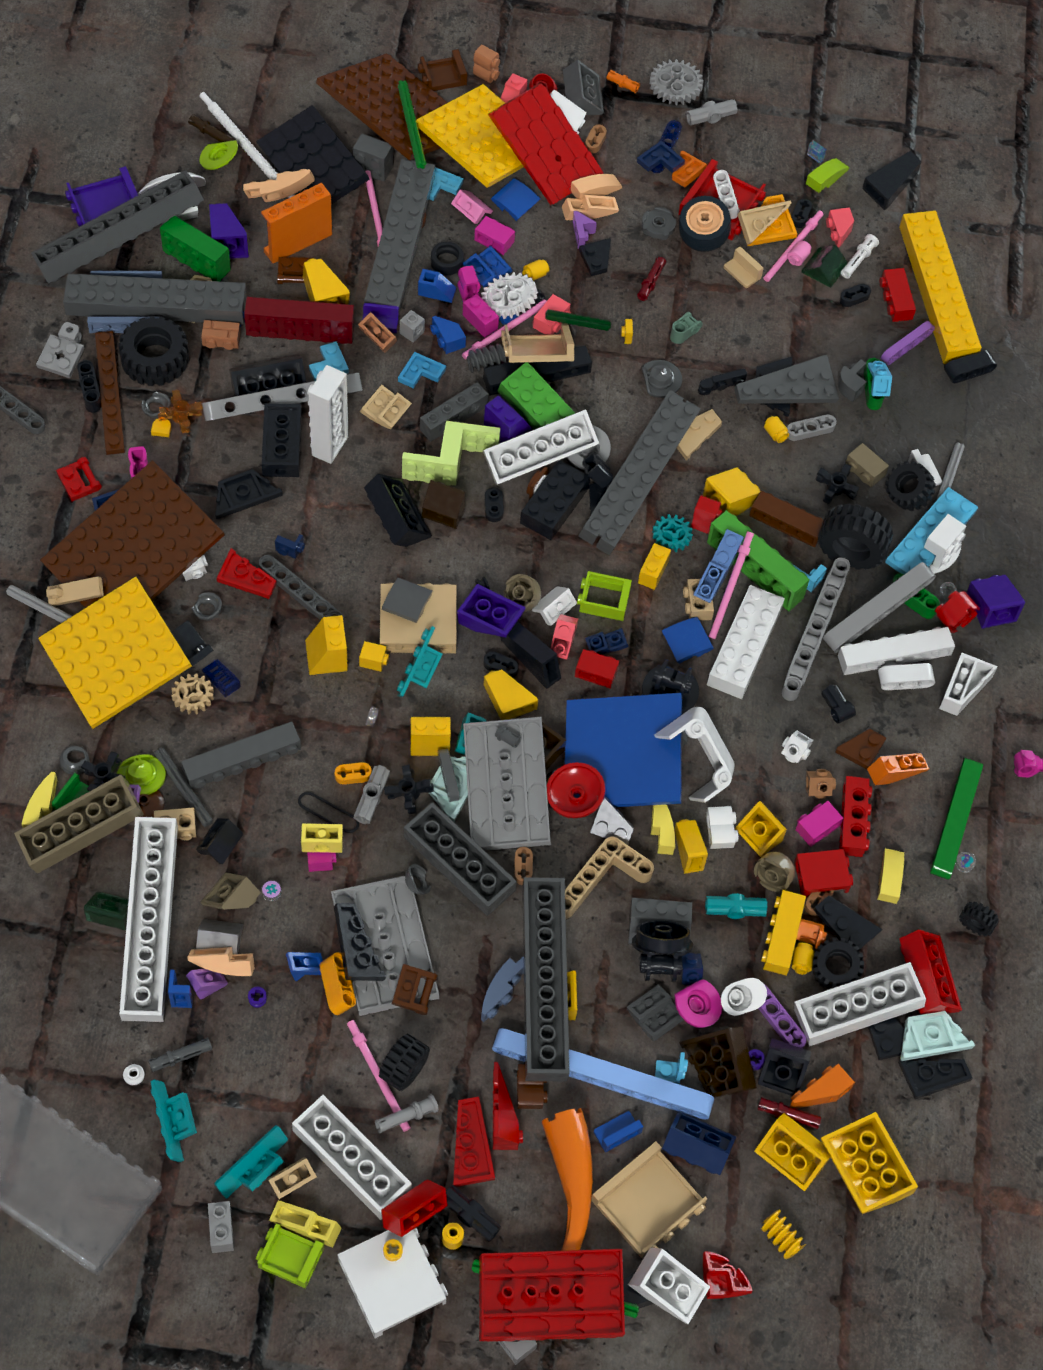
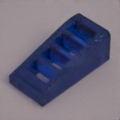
(230, 687)

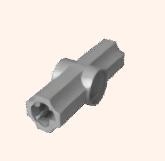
(711, 112)
(368, 803)

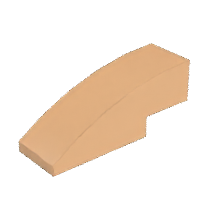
(595, 185)
(590, 206)
(223, 961)

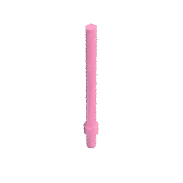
(374, 206)
(810, 225)
(510, 325)
(743, 552)
(360, 1041)

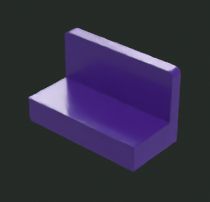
(386, 314)

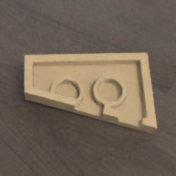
(701, 429)

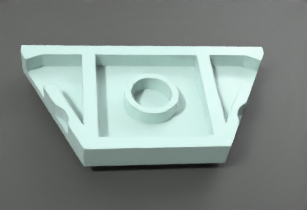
(453, 808)
(931, 1036)

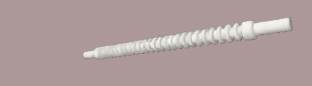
(241, 139)

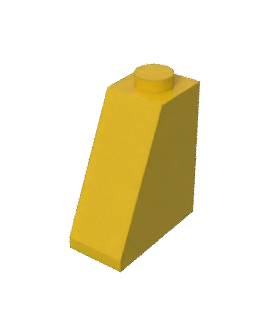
(508, 695)
(690, 846)

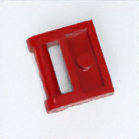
(72, 481)

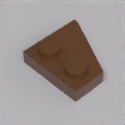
(862, 748)

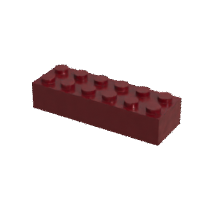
(299, 320)

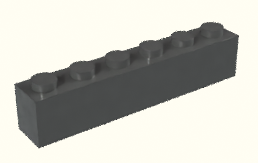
(241, 755)

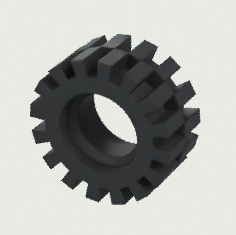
(979, 919)

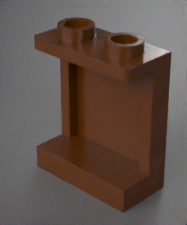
(444, 72)

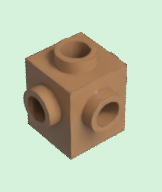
(820, 783)

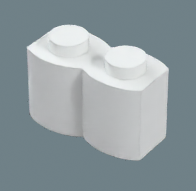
(721, 827)

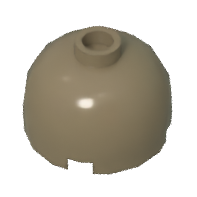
(523, 591)
(775, 871)

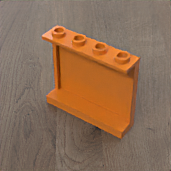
(298, 222)

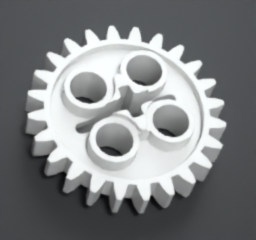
(509, 302)

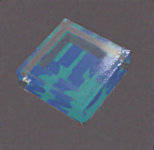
(816, 151)

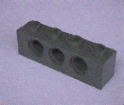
(455, 409)

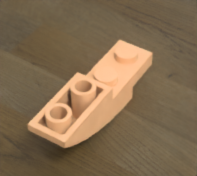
(285, 185)

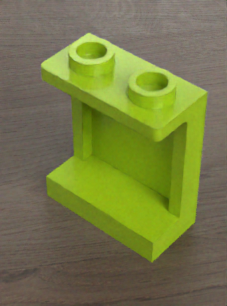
(289, 1256)

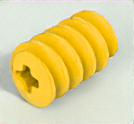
(782, 1235)

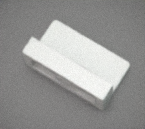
(927, 462)
(556, 602)

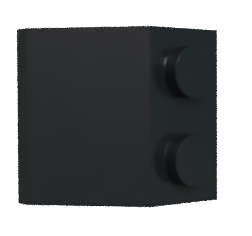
(784, 1067)

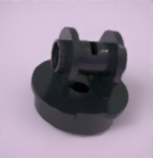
(668, 680)
(666, 938)

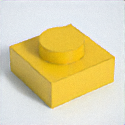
(627, 331)

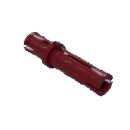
(649, 283)
(797, 1115)

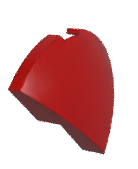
(723, 1277)

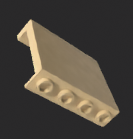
(538, 347)
(440, 612)
(648, 1200)

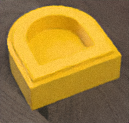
(161, 428)

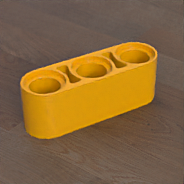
(337, 989)

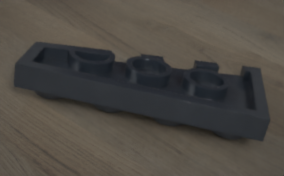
(355, 946)

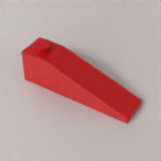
(505, 1122)

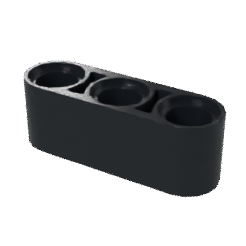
(970, 366)
(88, 378)

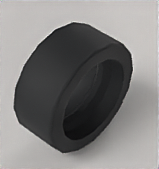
(451, 248)

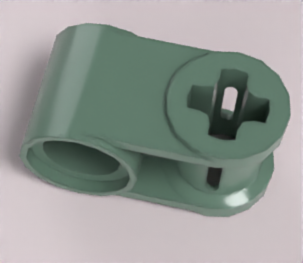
(684, 328)

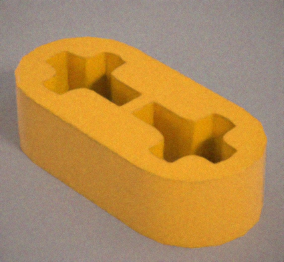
(353, 773)

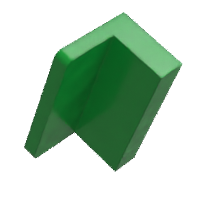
(72, 790)

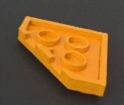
(780, 229)

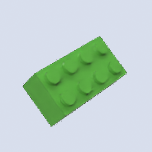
(533, 397)

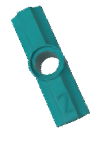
(736, 906)

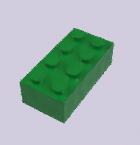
(195, 249)

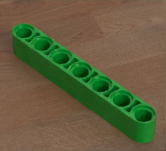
(956, 819)

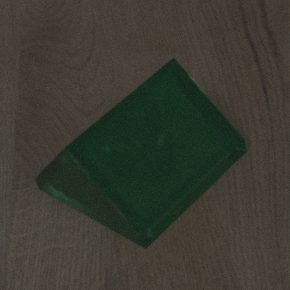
(825, 265)
(107, 910)

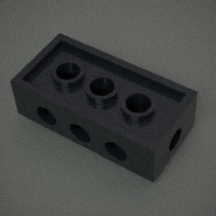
(281, 440)

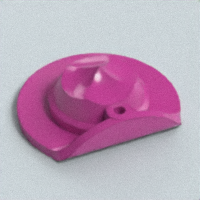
(699, 1004)

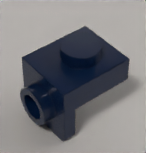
(288, 547)
(691, 968)

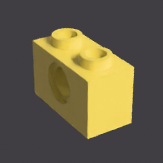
(322, 838)

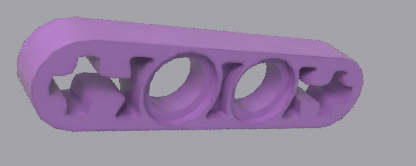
(907, 343)
(781, 1014)

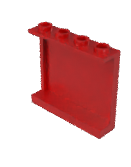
(746, 194)

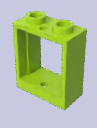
(607, 582)

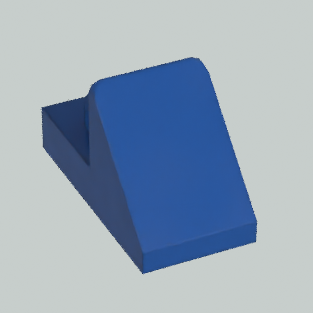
(304, 964)

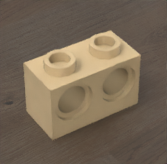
(707, 610)
(184, 815)

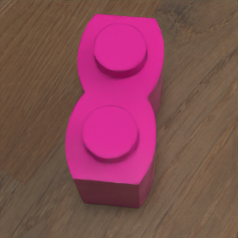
(468, 282)
(137, 460)

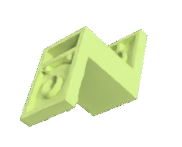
(446, 467)

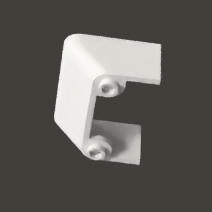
(700, 726)

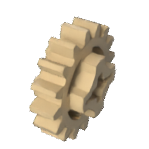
(192, 693)

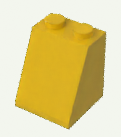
(323, 284)
(732, 490)
(327, 647)
(429, 735)

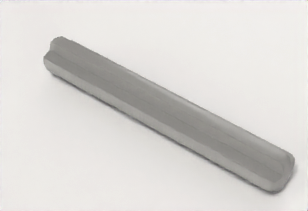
(951, 468)
(37, 604)

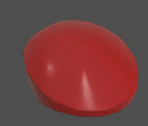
(546, 81)

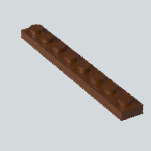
(109, 393)

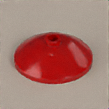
(573, 780)

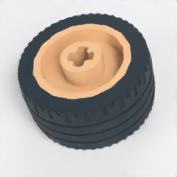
(704, 223)

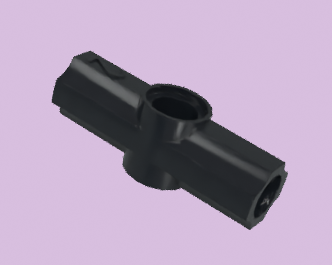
(471, 1213)

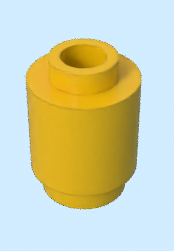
(536, 269)
(776, 429)
(803, 958)
(452, 1242)

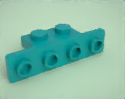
(423, 665)
(174, 1117)
(254, 1165)

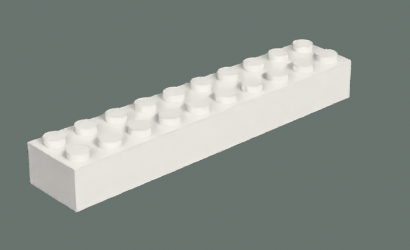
(149, 920)

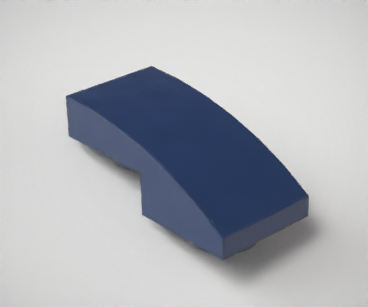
(607, 643)

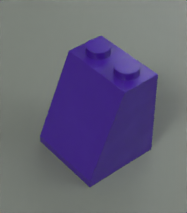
(228, 230)
(503, 416)
(997, 600)

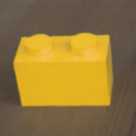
(654, 566)

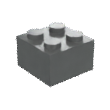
(374, 156)

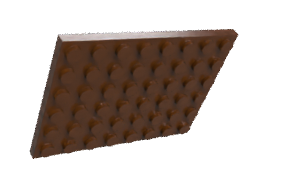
(373, 97)
(139, 532)

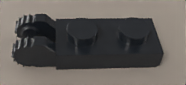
(722, 381)

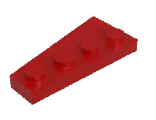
(472, 1150)

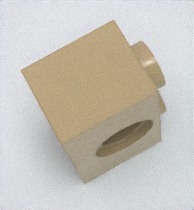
(292, 1177)

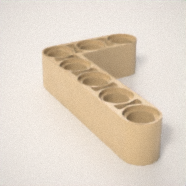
(598, 871)

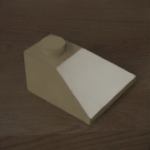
(232, 893)

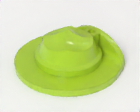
(218, 154)
(143, 771)

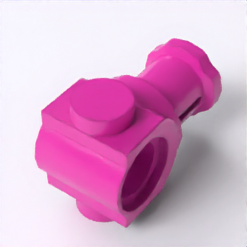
(1027, 764)

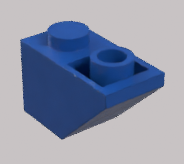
(435, 286)
(448, 334)

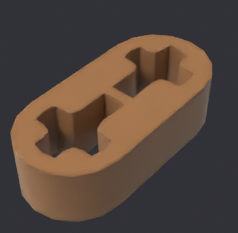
(597, 139)
(518, 865)
(812, 898)

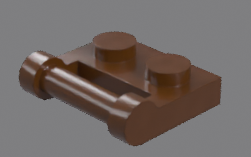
(292, 268)
(407, 989)

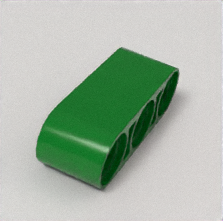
(872, 402)
(921, 601)

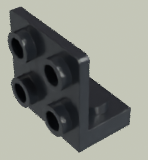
(191, 643)

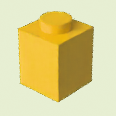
(373, 656)

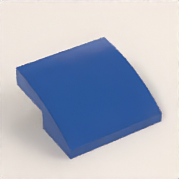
(515, 199)
(488, 266)
(687, 639)

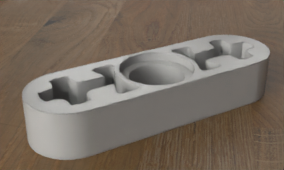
(817, 422)

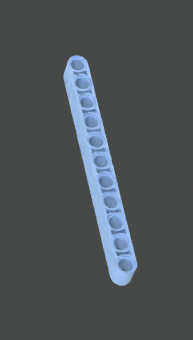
(618, 1078)

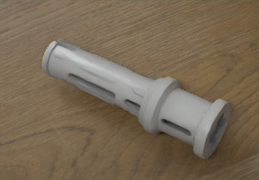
(415, 1110)

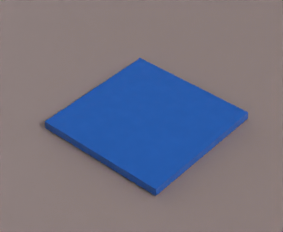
(620, 743)

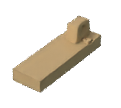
(75, 591)

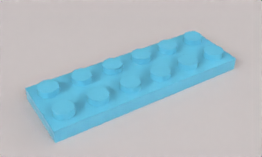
(911, 549)

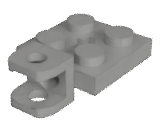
(67, 343)

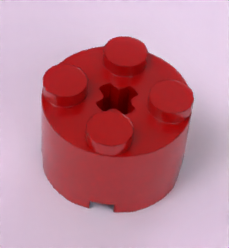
(957, 611)

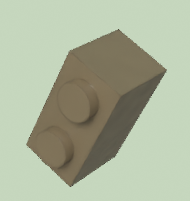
(867, 465)

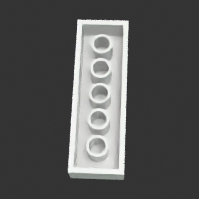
(328, 413)
(540, 447)
(745, 642)
(859, 1004)
(350, 1155)

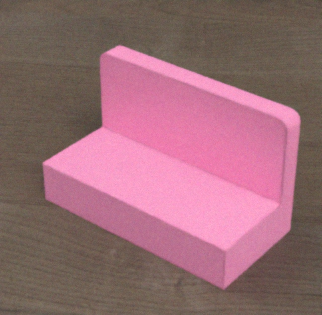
(470, 206)

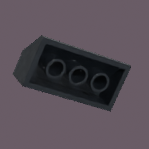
(268, 376)
(397, 510)

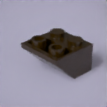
(444, 504)

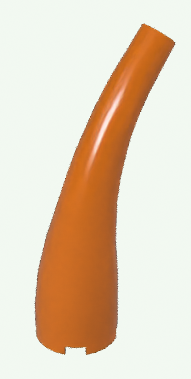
(573, 1159)

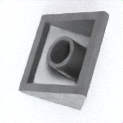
(219, 934)

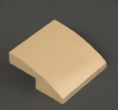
(385, 407)

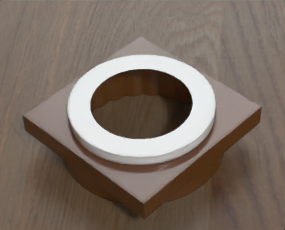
(536, 481)

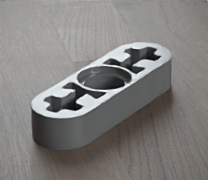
(448, 775)

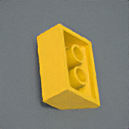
(793, 1151)

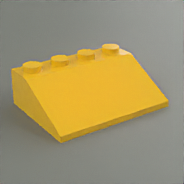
(869, 1163)

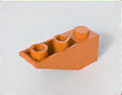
(896, 767)
(826, 1089)

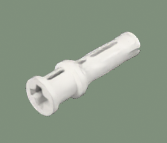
(867, 246)

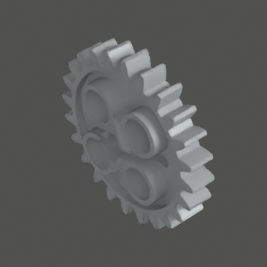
(676, 82)

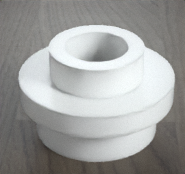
(133, 1080)

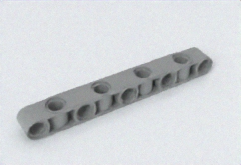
(251, 402)
(812, 637)

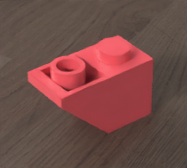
(840, 224)
(564, 635)

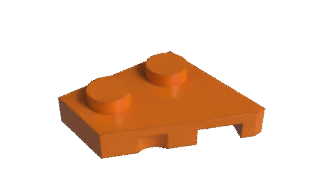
(689, 171)

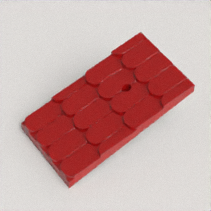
(544, 142)
(569, 1297)

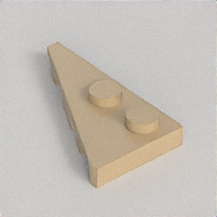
(758, 219)

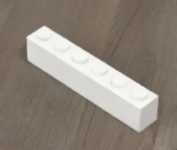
(896, 650)

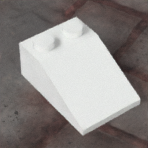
(669, 1284)

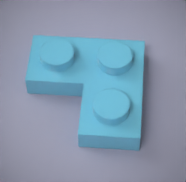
(445, 181)
(332, 357)

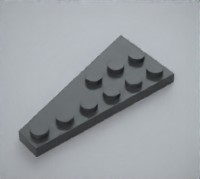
(799, 383)

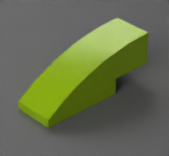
(826, 174)

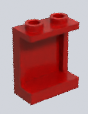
(823, 871)

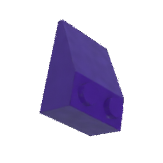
(489, 612)

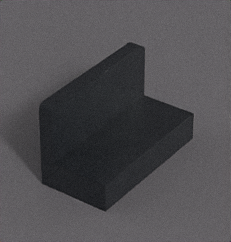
(220, 840)

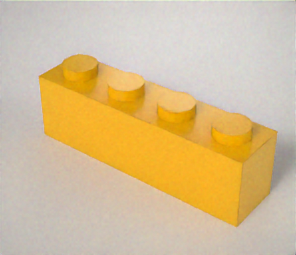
(784, 932)

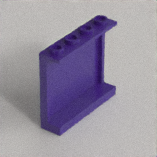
(100, 197)

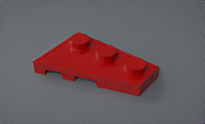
(244, 576)

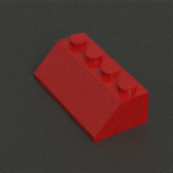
(932, 970)

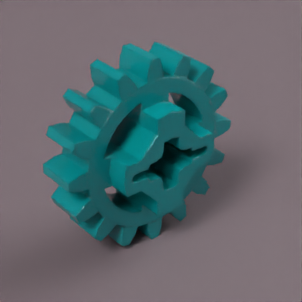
(674, 535)

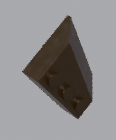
(721, 1061)

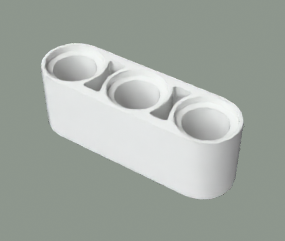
(724, 187)
(906, 676)

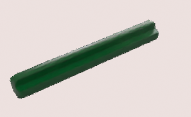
(579, 320)

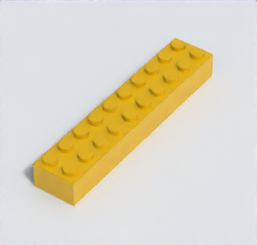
(939, 285)

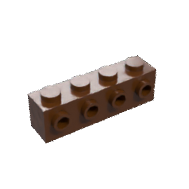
(787, 518)

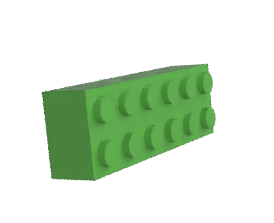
(763, 563)

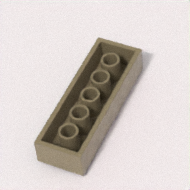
(78, 824)

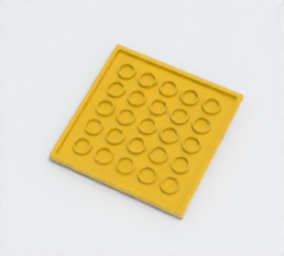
(471, 136)
(114, 652)

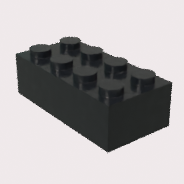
(555, 500)

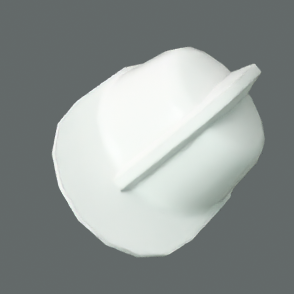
(743, 996)

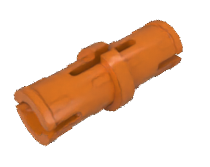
(623, 81)

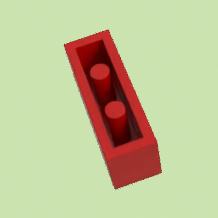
(897, 294)
(414, 1208)

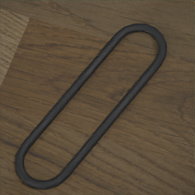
(332, 805)

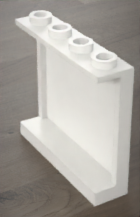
(391, 1289)

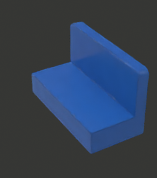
(179, 995)
(618, 1131)

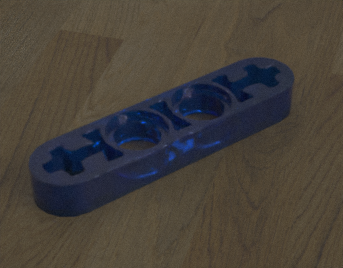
(668, 135)

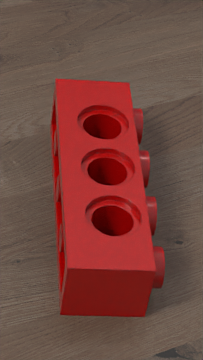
(858, 788)

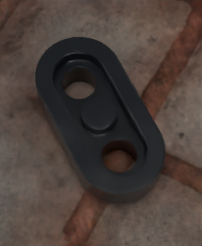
(494, 503)

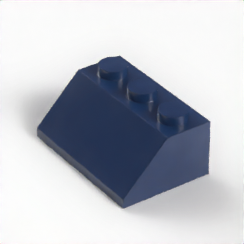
(698, 1143)

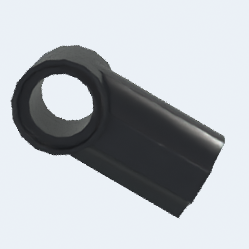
(840, 708)

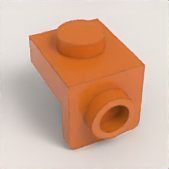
(811, 933)

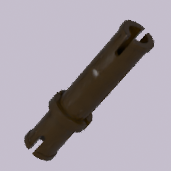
(206, 127)

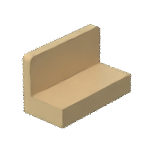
(744, 268)

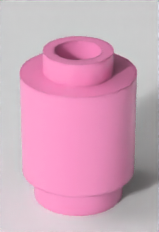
(799, 253)

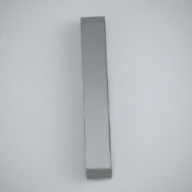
(879, 607)

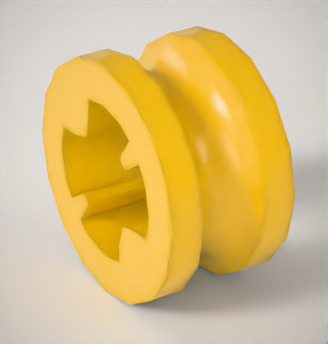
(393, 1243)

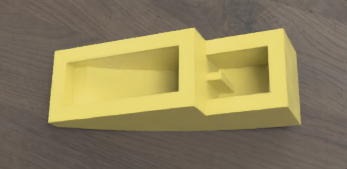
(41, 800)
(663, 827)
(891, 876)
(305, 1223)

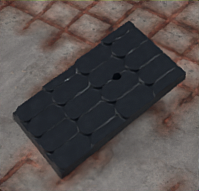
(311, 144)

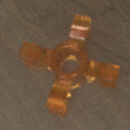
(180, 411)

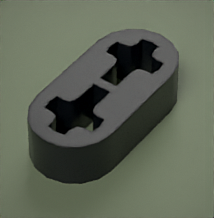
(804, 214)
(855, 295)
(501, 662)

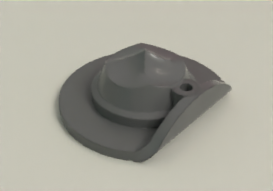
(661, 377)

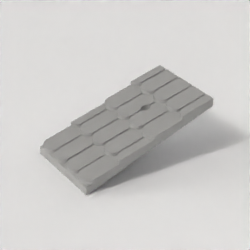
(507, 785)
(396, 938)

